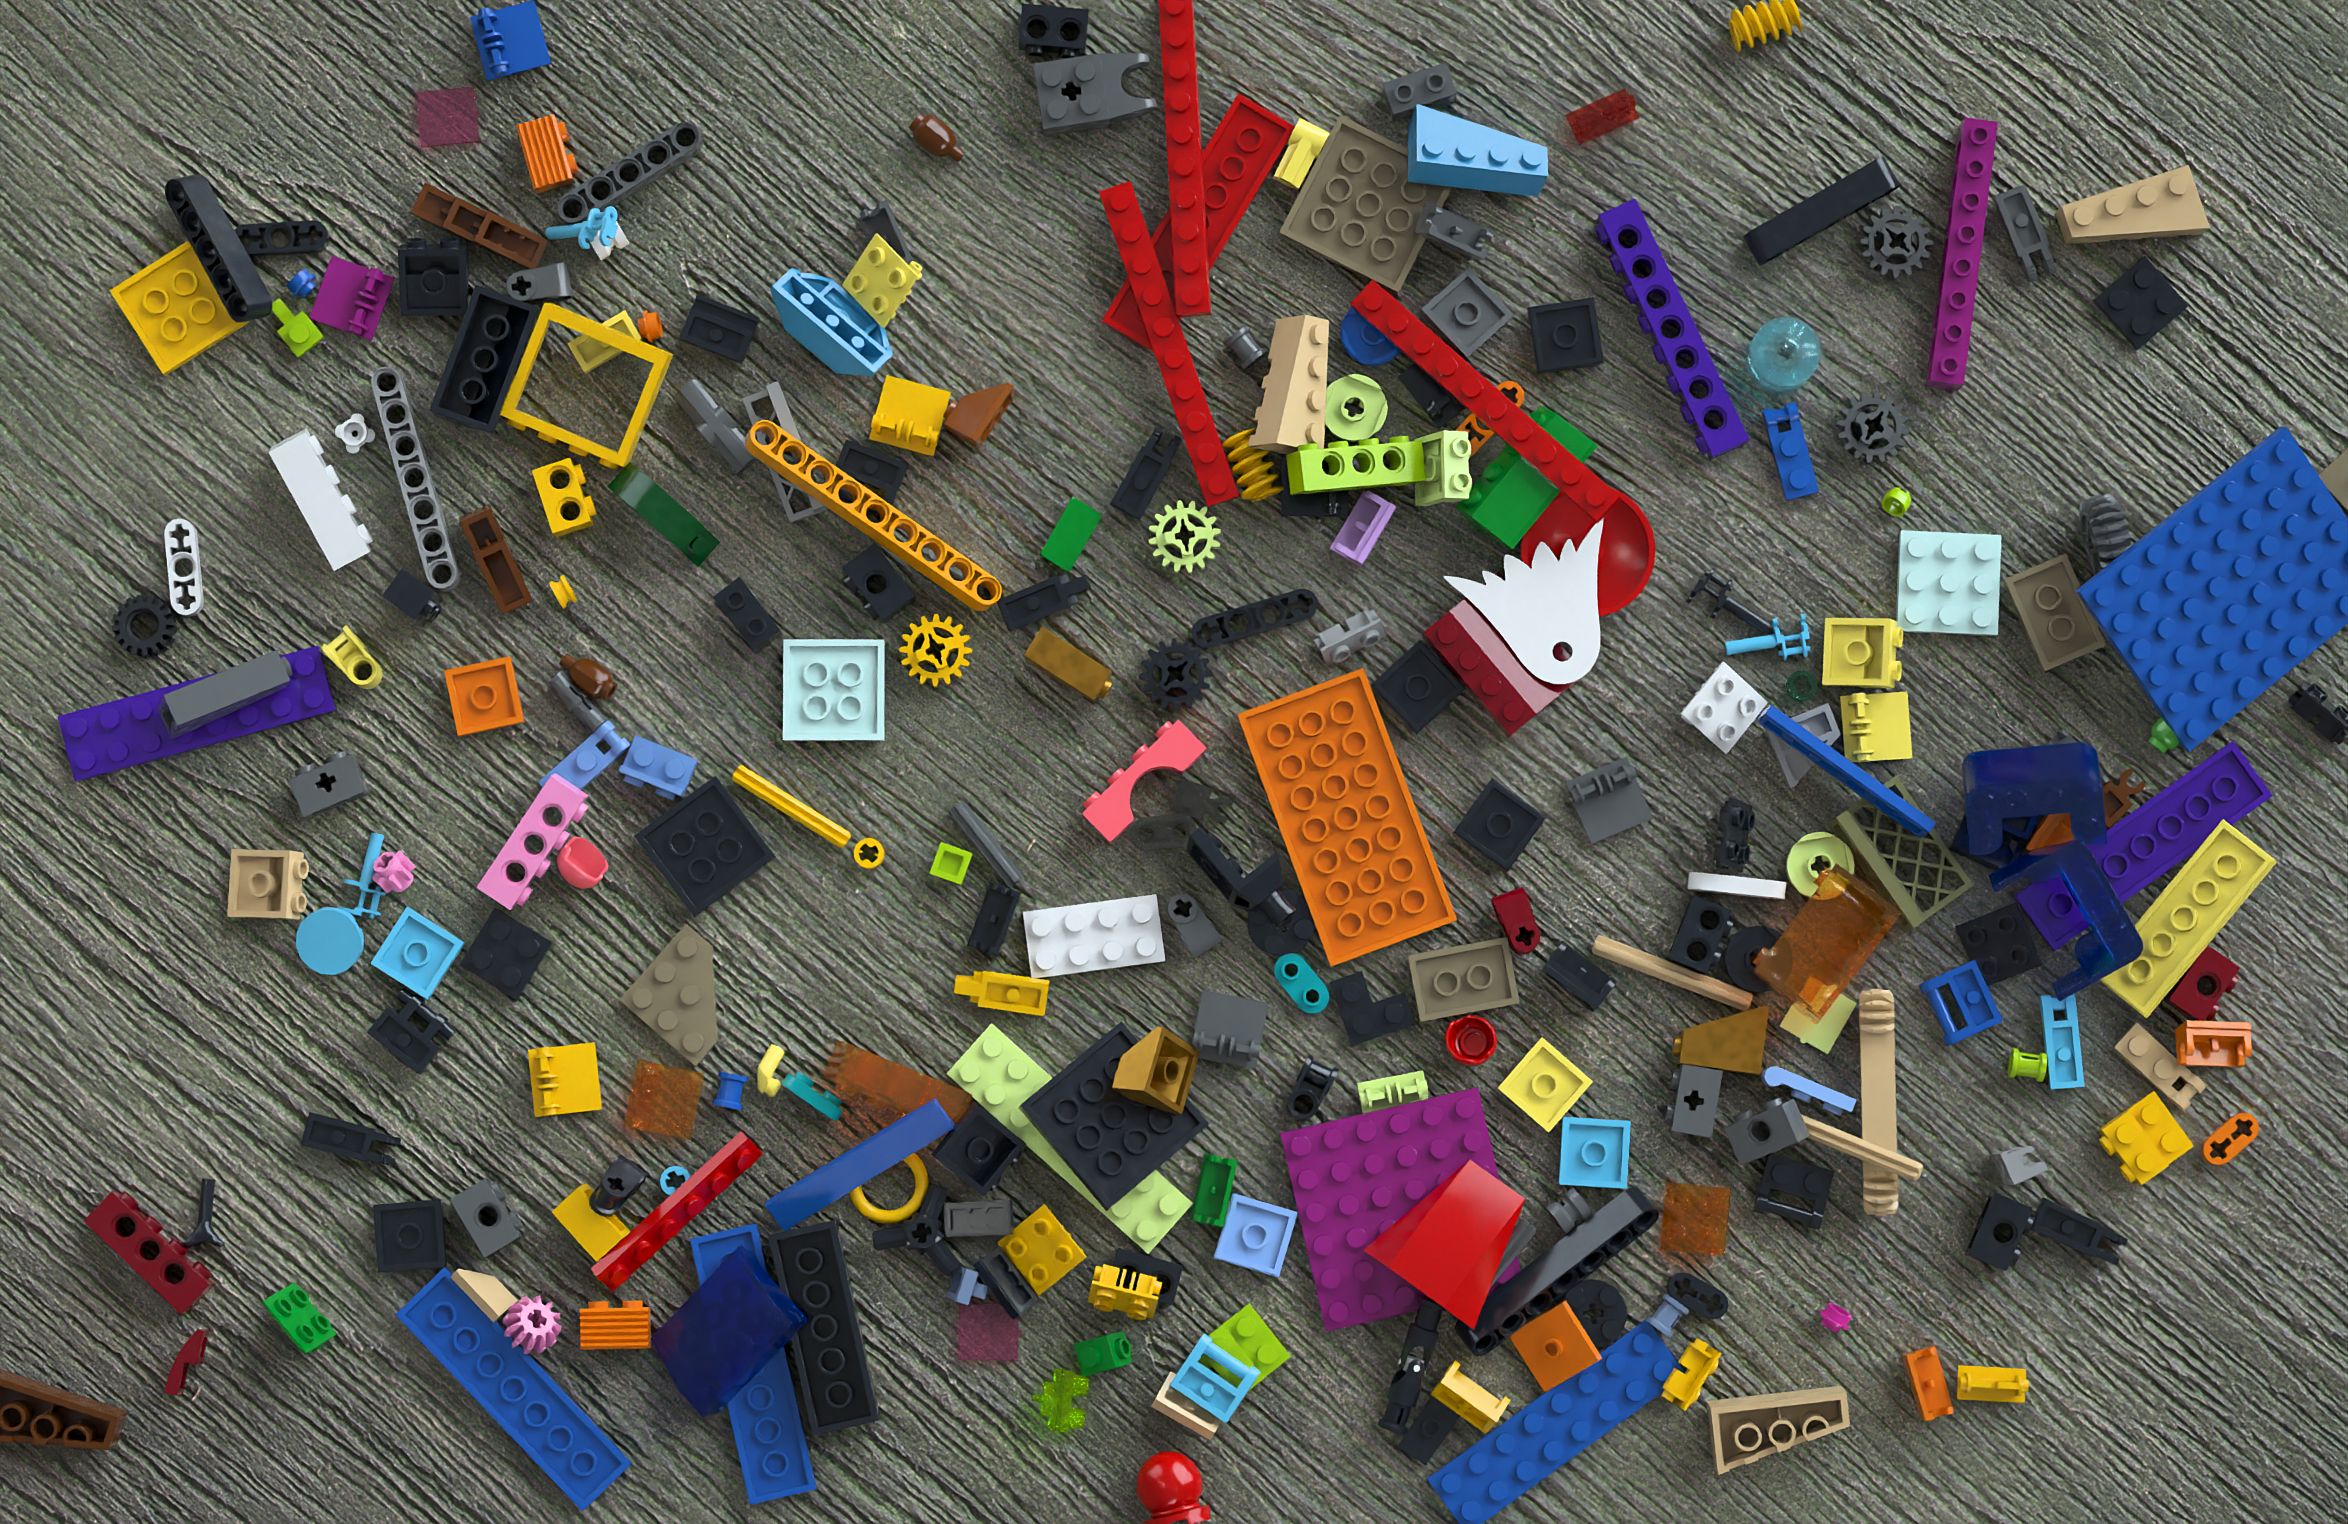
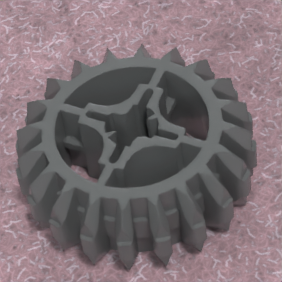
(2103, 530)

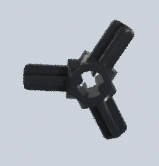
(903, 1235)

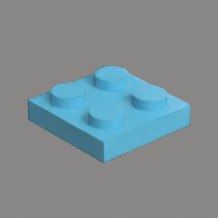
(417, 953)
(1594, 1152)

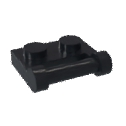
(871, 469)
(1794, 1179)

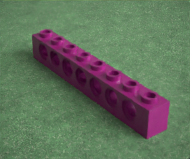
(1961, 254)

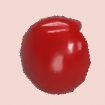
(1470, 1040)

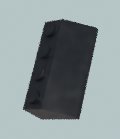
(484, 360)

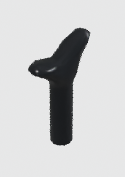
(204, 1230)

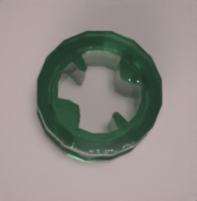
(1791, 689)

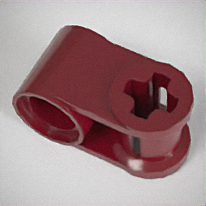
(1516, 914)

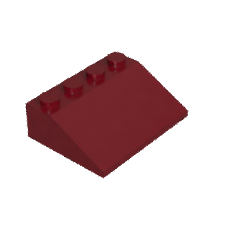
(1491, 668)

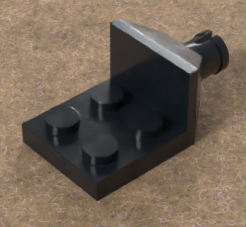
(1255, 891)

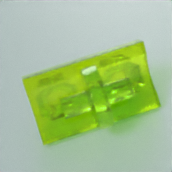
(1057, 1400)

